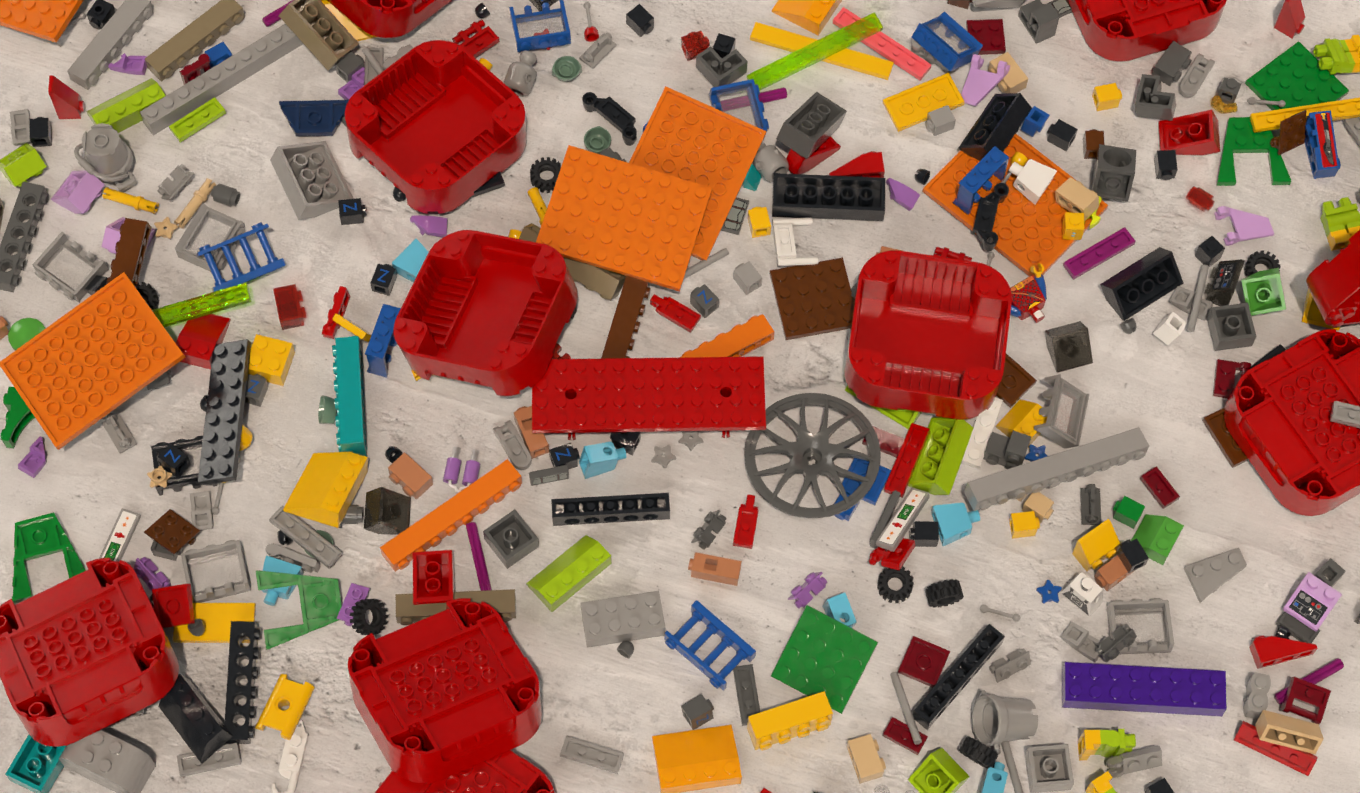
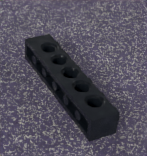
(610, 509)
(238, 632)
(958, 676)

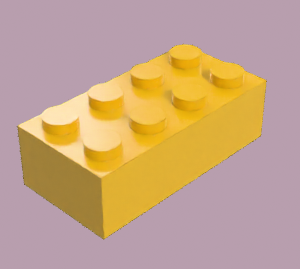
(789, 721)

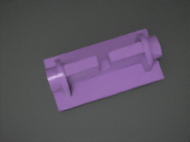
(145, 570)
(801, 593)
(353, 595)

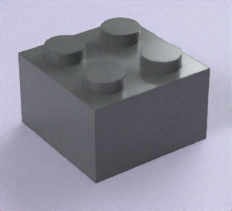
(1231, 326)
(511, 538)

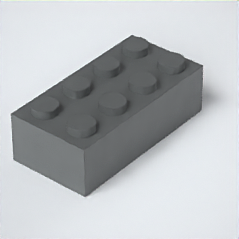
(811, 125)

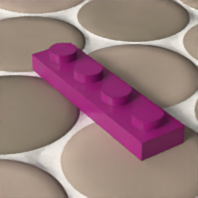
(1099, 253)

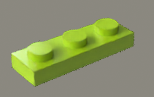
(197, 119)

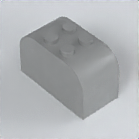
(109, 762)

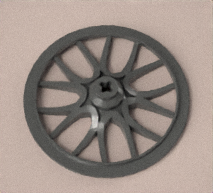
(816, 448)

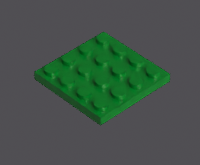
(1296, 80)
(824, 658)

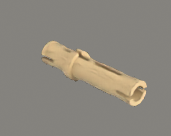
(199, 197)

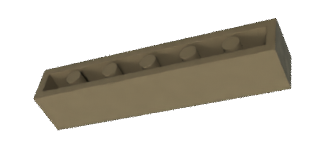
(194, 38)
(593, 278)
(501, 600)

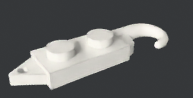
(292, 758)

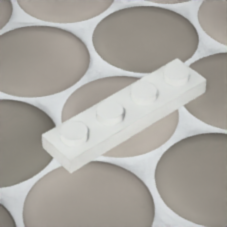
(980, 435)

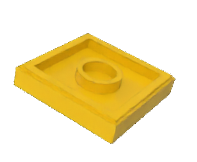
(352, 327)

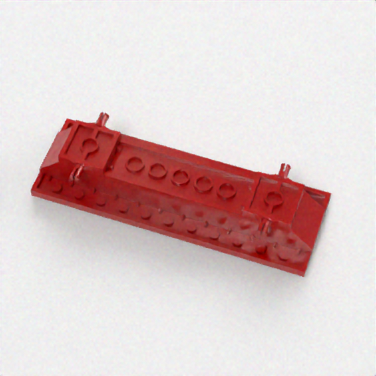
(650, 395)

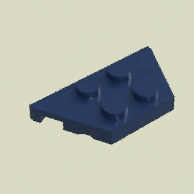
(314, 116)

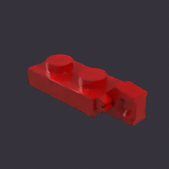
(341, 302)
(675, 312)
(746, 524)

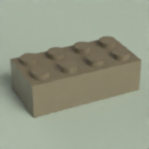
(319, 31)

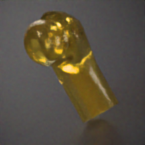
(1221, 107)

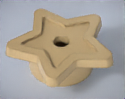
(165, 233)
(154, 477)

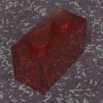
(289, 307)

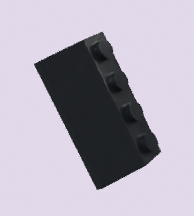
(996, 125)
(1142, 283)
(194, 719)

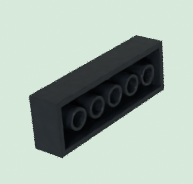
(828, 197)

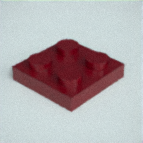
(989, 34)
(924, 662)

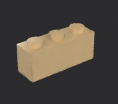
(1289, 732)

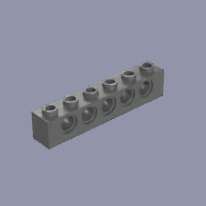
(28, 194)

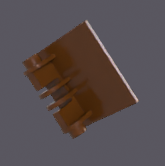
(1291, 133)
(172, 532)

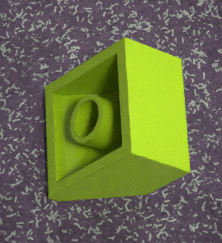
(21, 165)
(938, 774)

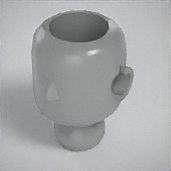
(521, 74)
(770, 161)

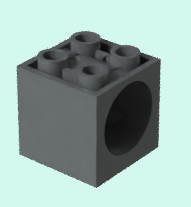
(1114, 172)

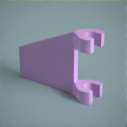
(981, 82)
(1246, 225)

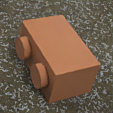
(410, 476)

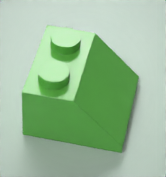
(1264, 292)
(1158, 536)

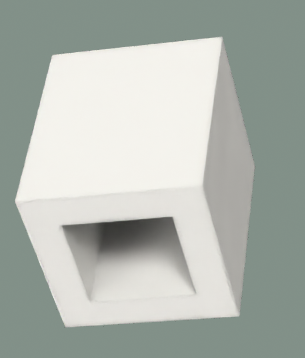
(1170, 328)

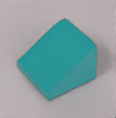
(752, 179)

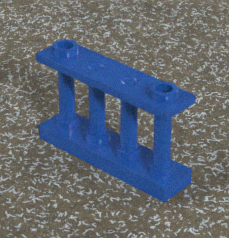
(255, 270)
(714, 626)

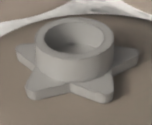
(690, 443)
(664, 461)

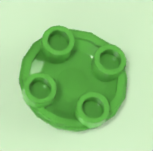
(23, 331)

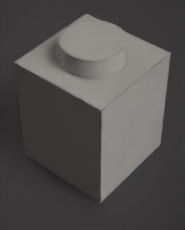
(940, 120)
(747, 277)

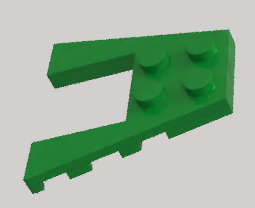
(1242, 139)
(36, 539)
(318, 601)

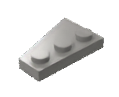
(1214, 571)

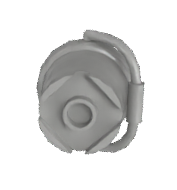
(105, 154)
(1003, 720)

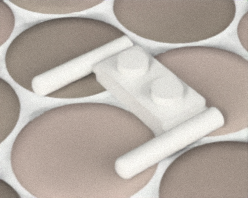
(785, 242)

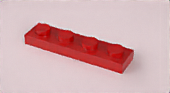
(907, 459)
(1295, 759)

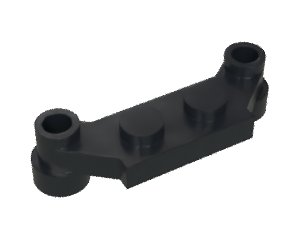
(614, 114)
(986, 216)

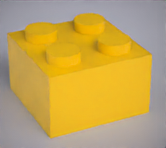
(271, 359)

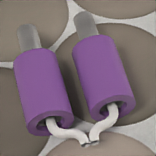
(453, 467)

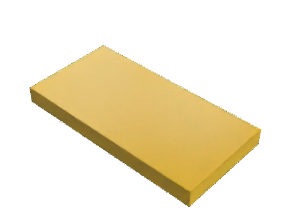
(913, 104)
(217, 622)

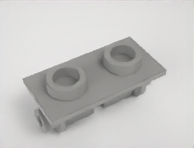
(598, 50)
(170, 189)
(118, 432)
(1017, 661)

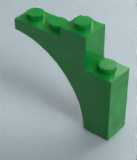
(16, 418)

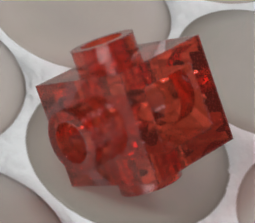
(694, 44)

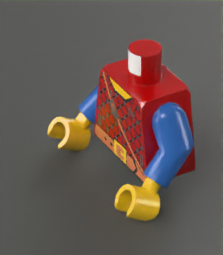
(1029, 296)

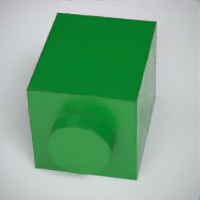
(1128, 511)

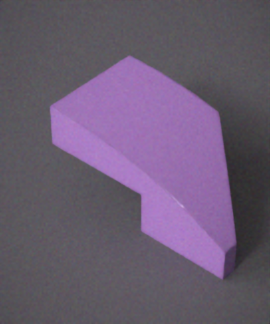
(130, 65)
(354, 85)
(902, 194)
(431, 225)
(34, 460)

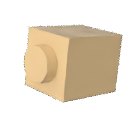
(1040, 505)

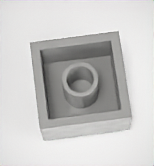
(1049, 768)

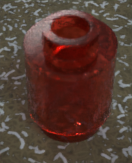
(1200, 198)

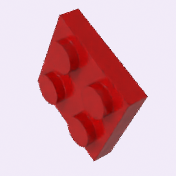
(174, 605)

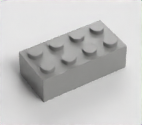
(623, 619)

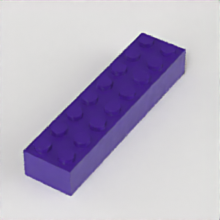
(1144, 689)

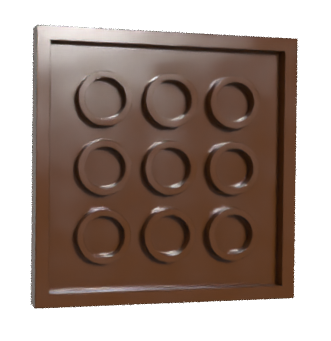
(813, 298)

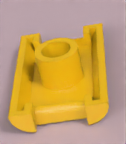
(285, 693)

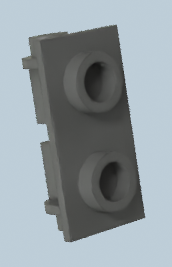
(1090, 505)
(703, 534)
(1110, 649)

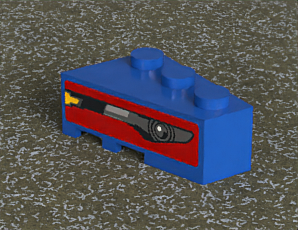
(1321, 145)

